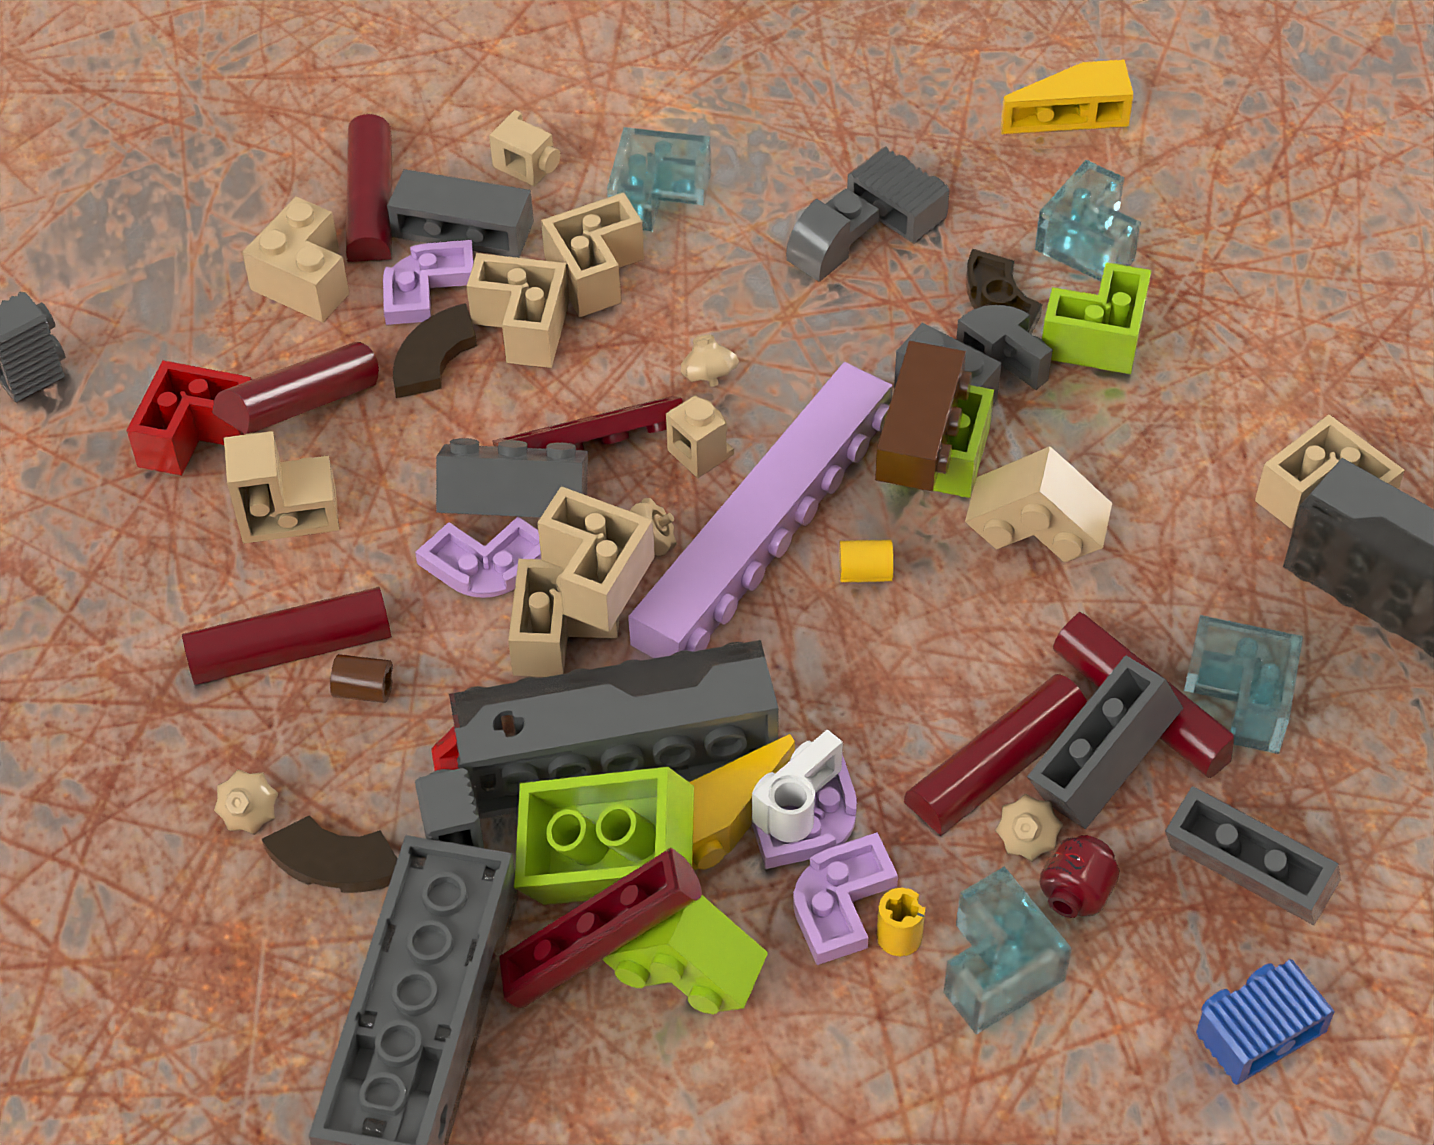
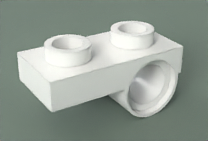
(795, 785)

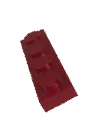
(608, 426)

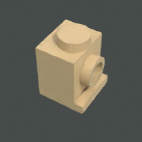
(523, 150)
(704, 429)

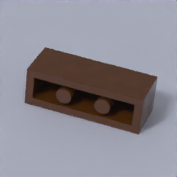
(922, 416)

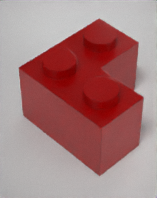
(179, 415)

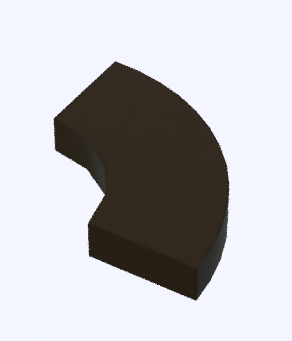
(992, 283)
(429, 350)
(330, 859)

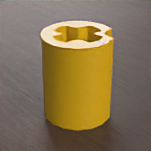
(866, 560)
(900, 922)

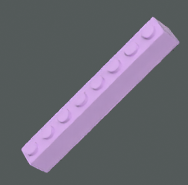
(761, 516)

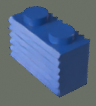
(1263, 1020)

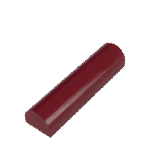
(368, 189)
(297, 388)
(286, 635)
(1193, 731)
(996, 755)
(598, 927)

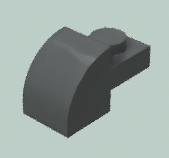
(826, 230)
(1004, 336)

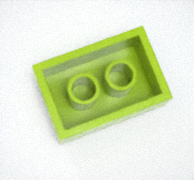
(598, 829)

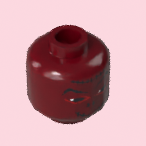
(1079, 876)

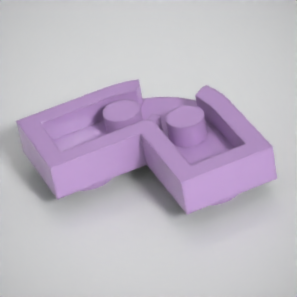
(429, 266)
(479, 568)
(832, 825)
(830, 886)

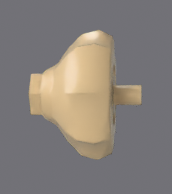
(708, 361)
(662, 525)
(245, 801)
(1028, 827)

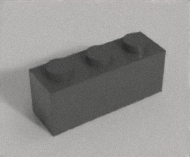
(458, 209)
(506, 477)
(1105, 741)
(1253, 855)

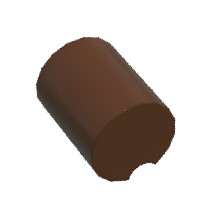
(361, 678)

